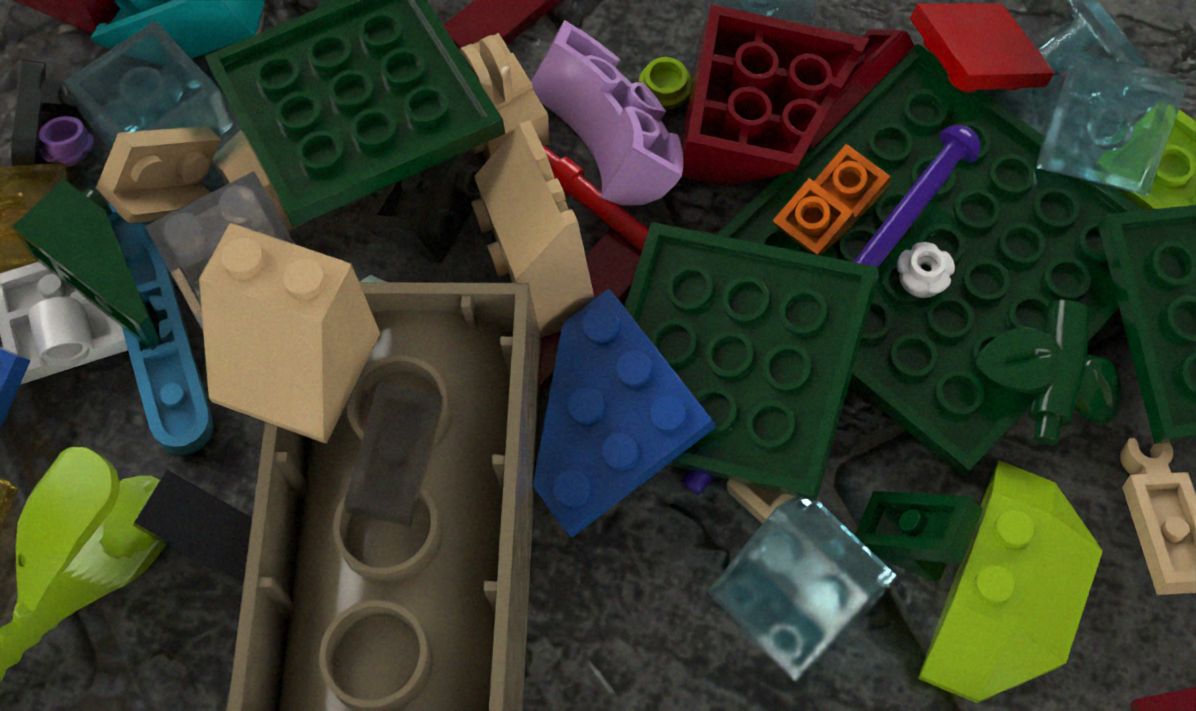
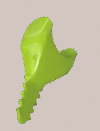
(75, 545)

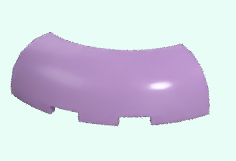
(611, 116)

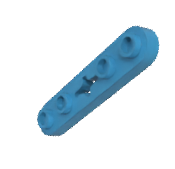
(169, 373)

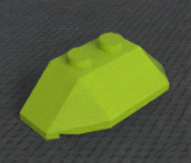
(1015, 591)

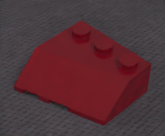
(760, 94)

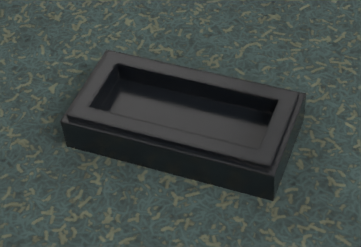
(198, 526)

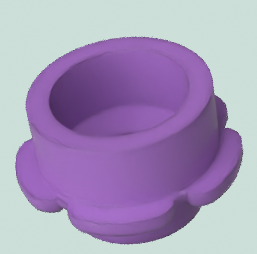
(65, 141)

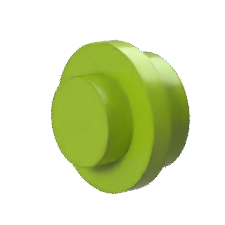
(667, 81)

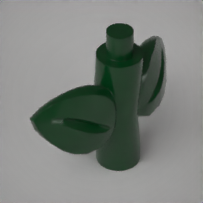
(1054, 370)

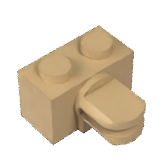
(507, 89)

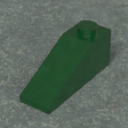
(78, 244)

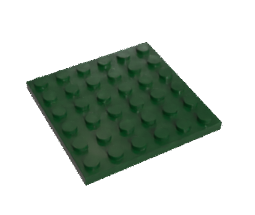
(1009, 227)

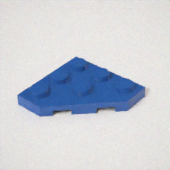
(609, 415)

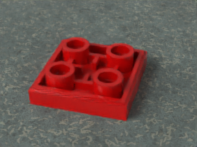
(980, 46)

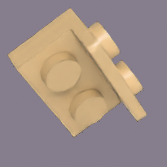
(157, 171)

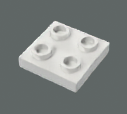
(52, 323)

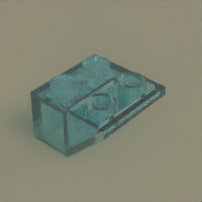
(801, 583)

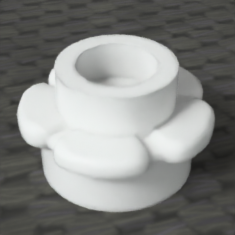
(921, 282)

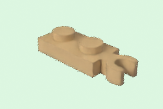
(1163, 516)

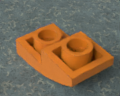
(833, 201)

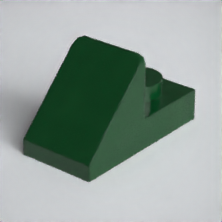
(919, 530)

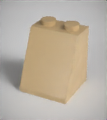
(283, 331)

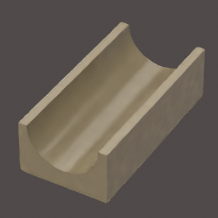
(386, 611)

